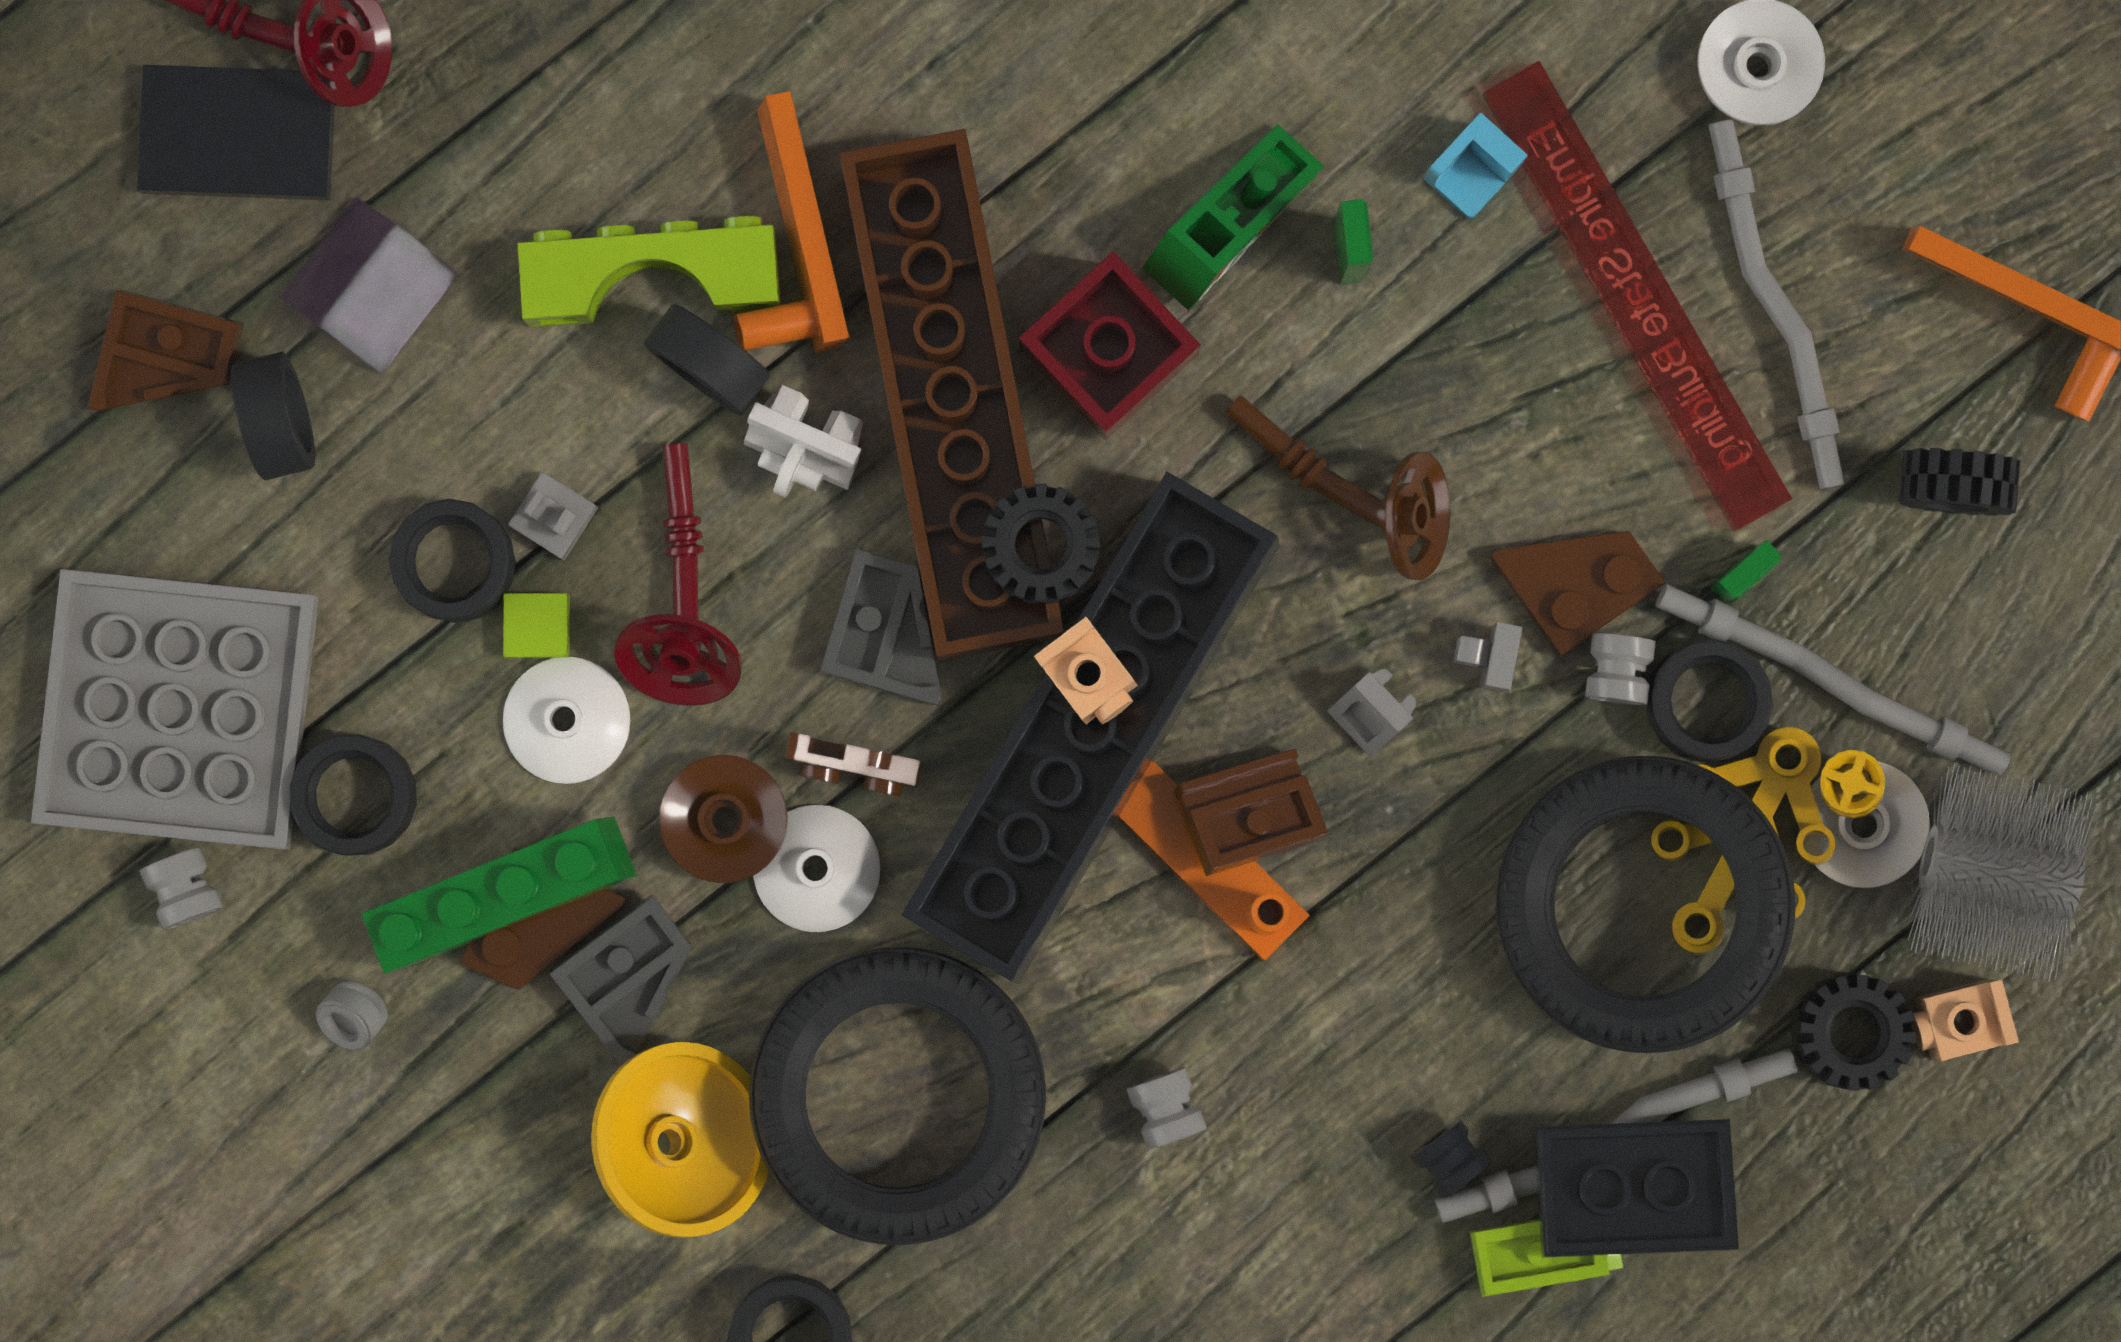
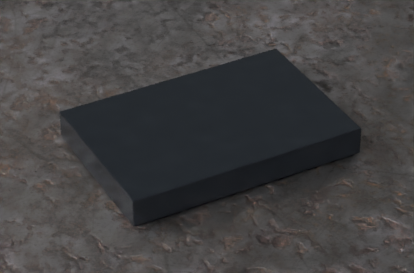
(233, 133)
(1636, 1188)

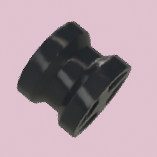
(1450, 1158)

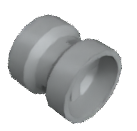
(1620, 669)
(181, 888)
(1166, 1108)

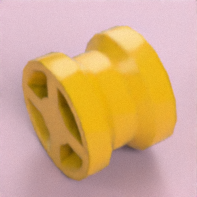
(1855, 773)

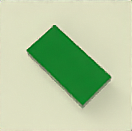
(1352, 241)

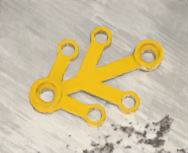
(1774, 785)

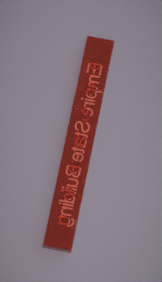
(1637, 297)

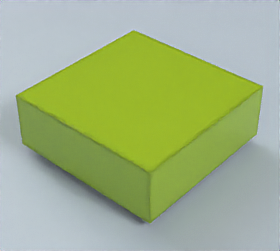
(536, 625)

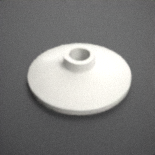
(1779, 37)
(599, 724)
(1890, 851)
(850, 875)

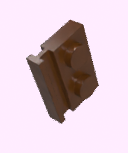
(1250, 812)

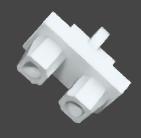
(799, 450)

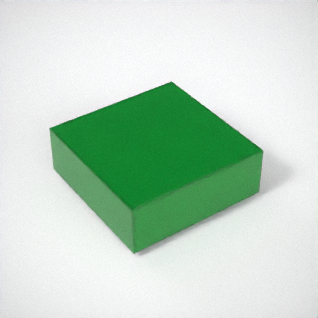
(1746, 572)

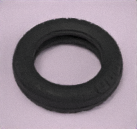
(1760, 928)
(922, 1210)

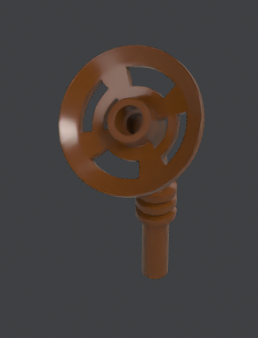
(1401, 514)

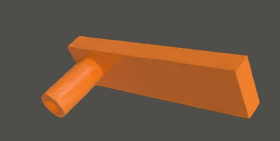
(820, 310)
(2103, 348)
(1241, 896)

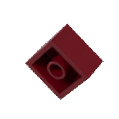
(1109, 345)

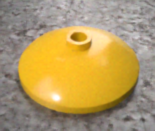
(712, 1158)

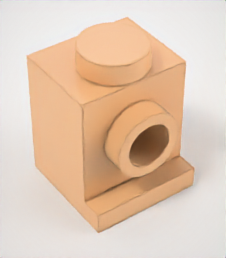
(1084, 645)
(1990, 1015)

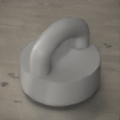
(351, 1015)

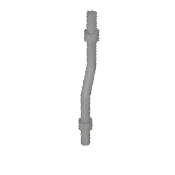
(1734, 186)
(1942, 736)
(1729, 1080)

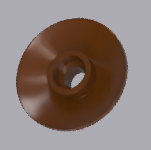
(689, 813)

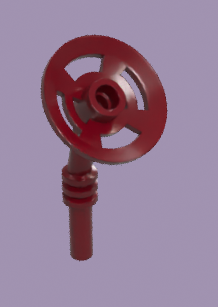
(323, 44)
(684, 636)

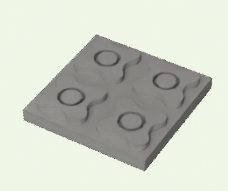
(174, 709)

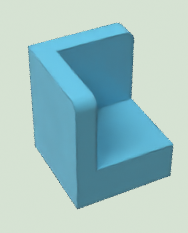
(1475, 166)

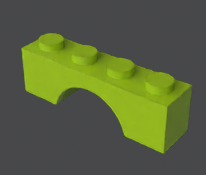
(569, 277)

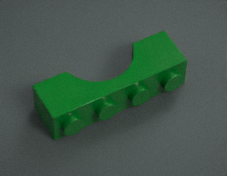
(499, 894)

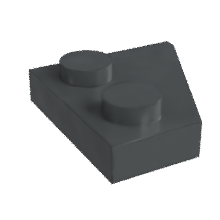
(884, 630)
(625, 975)

